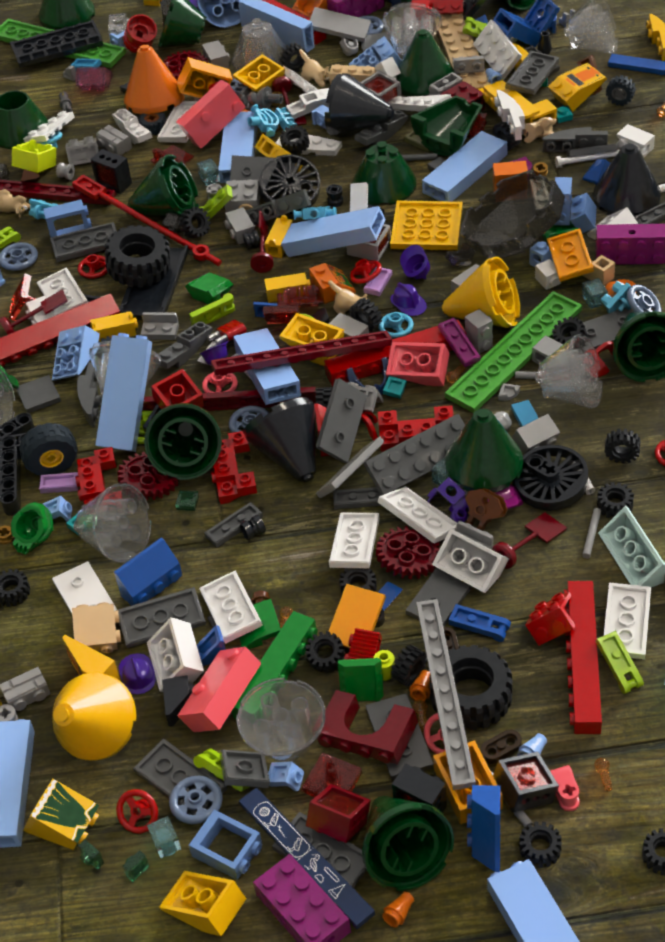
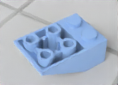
(376, 53)
(73, 351)

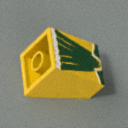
(62, 816)

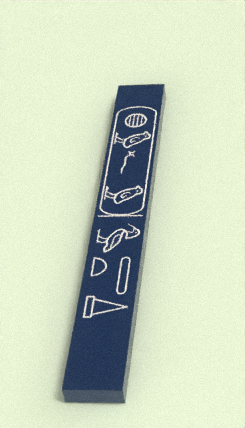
(294, 843)

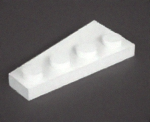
(299, 81)
(417, 103)
(48, 129)
(320, 145)

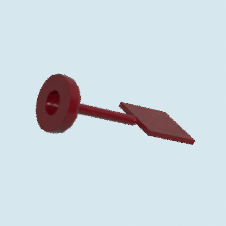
(284, 85)
(262, 261)
(48, 305)
(543, 527)

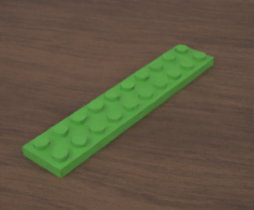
(15, 30)
(510, 353)

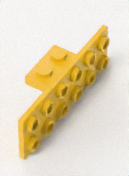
(490, 92)

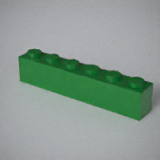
(283, 652)

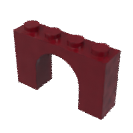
(385, 744)

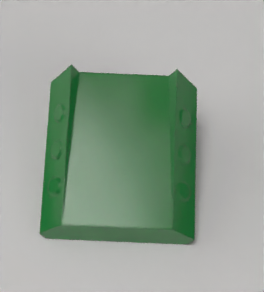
(209, 288)
(362, 678)

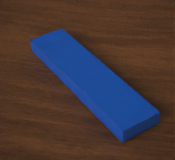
(637, 64)

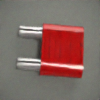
(227, 332)

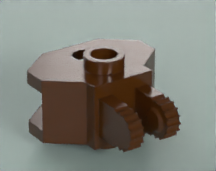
(482, 509)

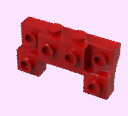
(396, 432)
(91, 475)
(229, 482)

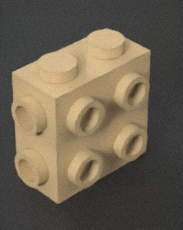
(96, 626)

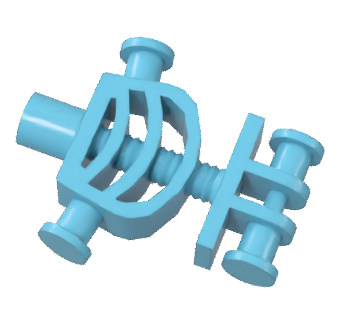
(269, 121)
(314, 212)

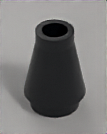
(544, 43)

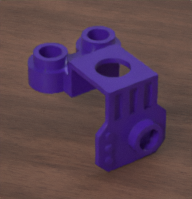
(458, 501)

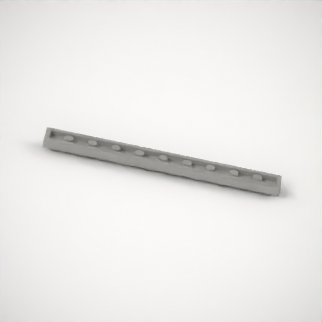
(445, 695)

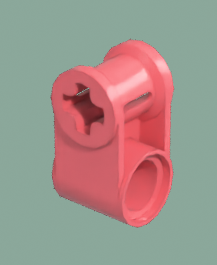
(568, 789)

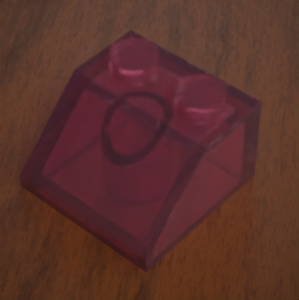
(93, 78)

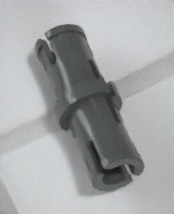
(65, 102)

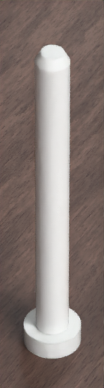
(561, 161)

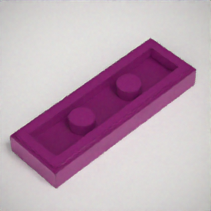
(459, 342)

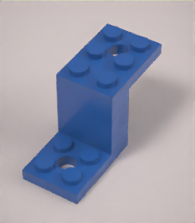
(530, 27)

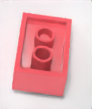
(419, 362)

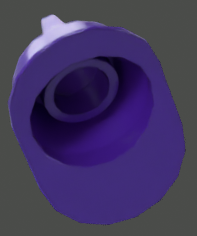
(415, 262)
(408, 300)
(215, 352)
(137, 673)

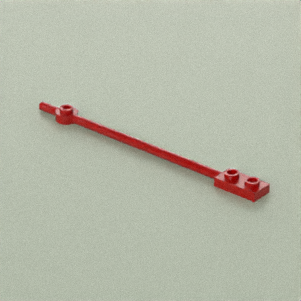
(95, 190)

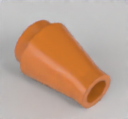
(421, 687)
(396, 911)

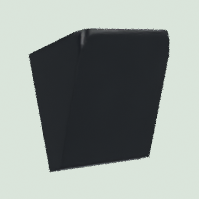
(322, 315)

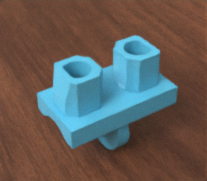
(37, 207)
(620, 300)

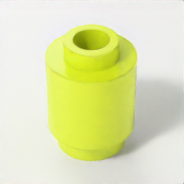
(387, 661)

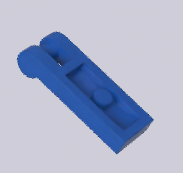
(479, 622)

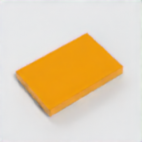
(570, 255)
(356, 609)

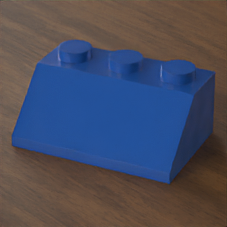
(148, 573)
(485, 825)

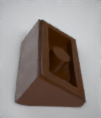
(29, 175)

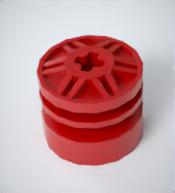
(139, 31)

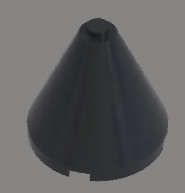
(353, 107)
(627, 184)
(287, 436)

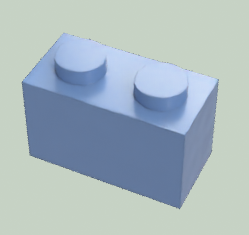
(583, 212)

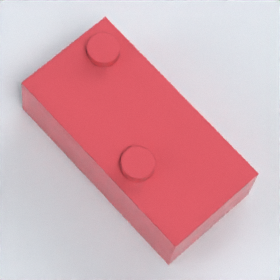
(211, 114)
(219, 689)

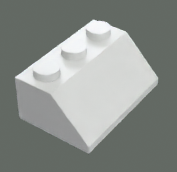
(469, 561)
(174, 652)

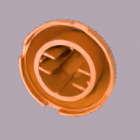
(151, 84)

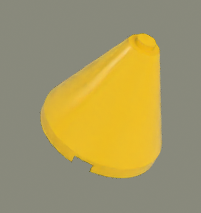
(490, 292)
(93, 716)

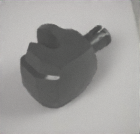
(263, 98)

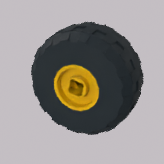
(48, 449)

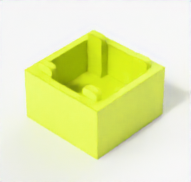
(34, 156)

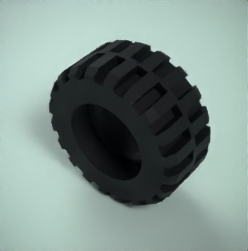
(139, 270)
(489, 668)

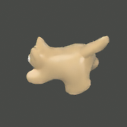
(312, 70)
(538, 129)
(12, 204)
(344, 298)

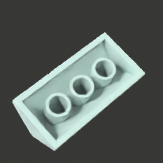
(633, 550)

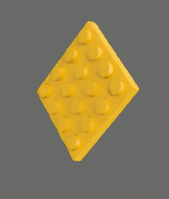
(427, 224)

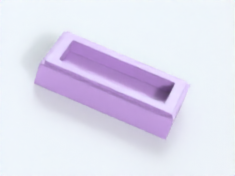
(377, 285)
(58, 482)

